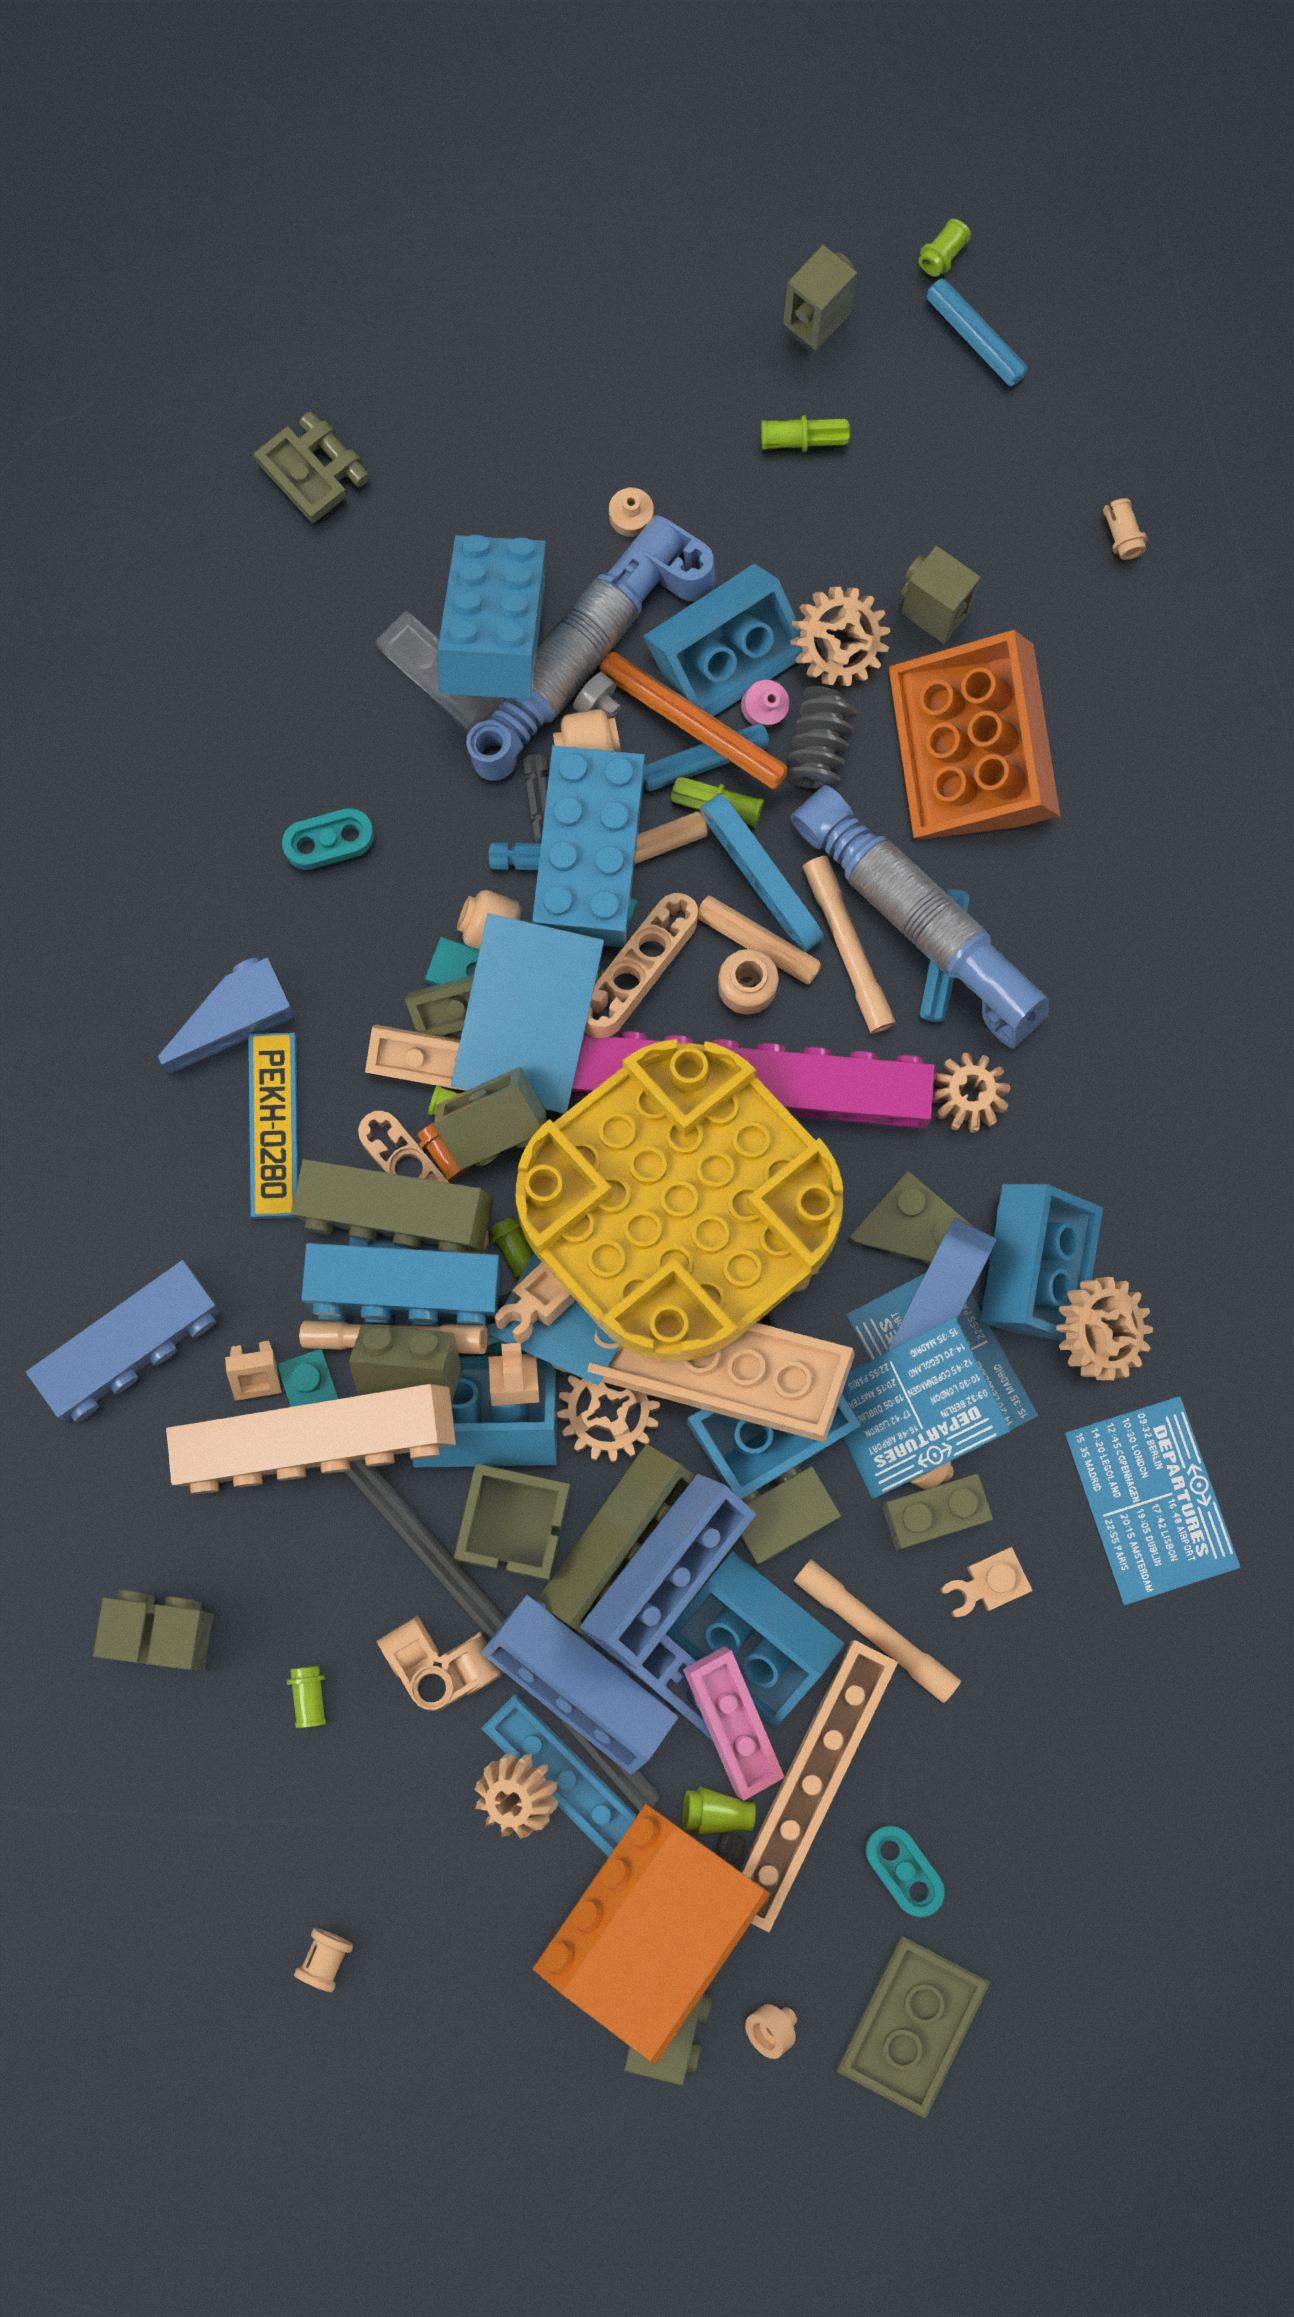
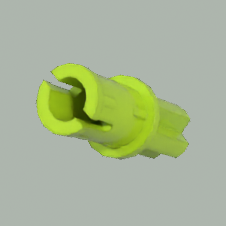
(804, 433)
(695, 794)

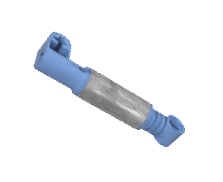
(589, 634)
(923, 910)

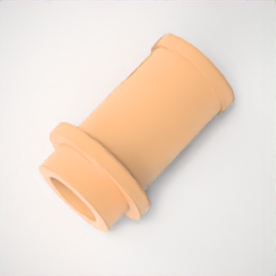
(1125, 530)

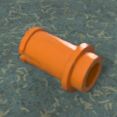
(438, 1150)

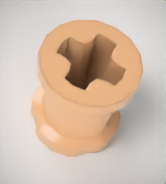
(323, 1959)

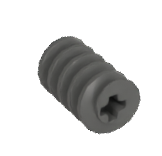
(819, 738)

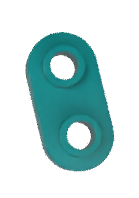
(327, 835)
(904, 1870)

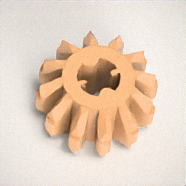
(987, 1101)
(504, 1807)

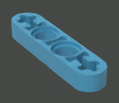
(761, 872)

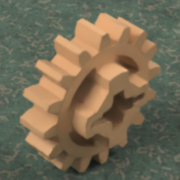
(833, 652)
(1104, 1328)
(618, 1429)

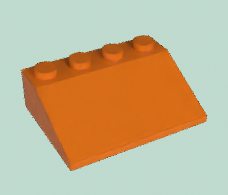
(974, 738)
(650, 1933)

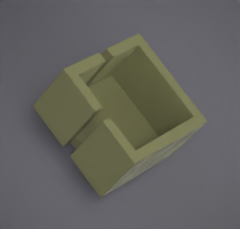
(512, 1522)
(154, 1634)

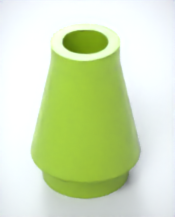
(714, 1813)

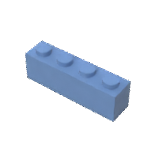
(124, 1342)
(668, 1570)
(580, 1684)

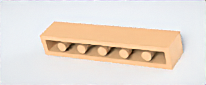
(310, 1437)
(815, 1775)

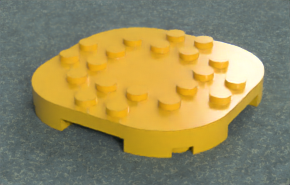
(679, 1201)

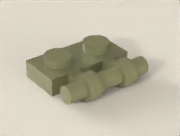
(302, 475)

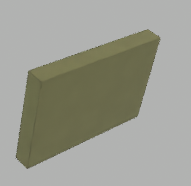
(913, 2026)

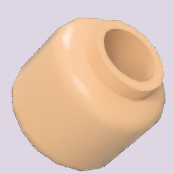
(588, 731)
(475, 911)
(752, 967)

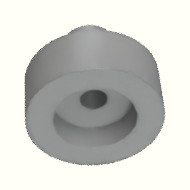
(598, 695)

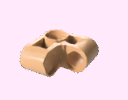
(415, 1656)

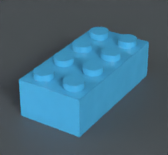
(492, 617)
(589, 842)
(401, 1285)

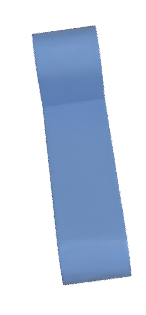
(946, 1281)

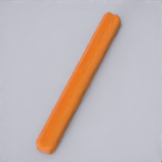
(694, 720)

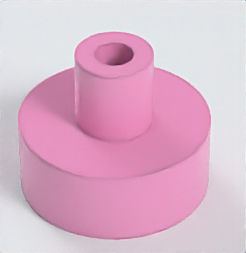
(765, 703)

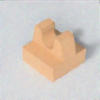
(253, 1373)
(513, 1377)

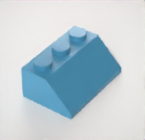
(727, 640)
(1039, 1256)
(500, 1433)
(754, 1454)
(770, 1635)

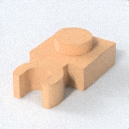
(537, 1298)
(993, 1580)

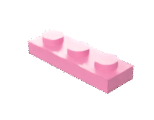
(733, 1723)

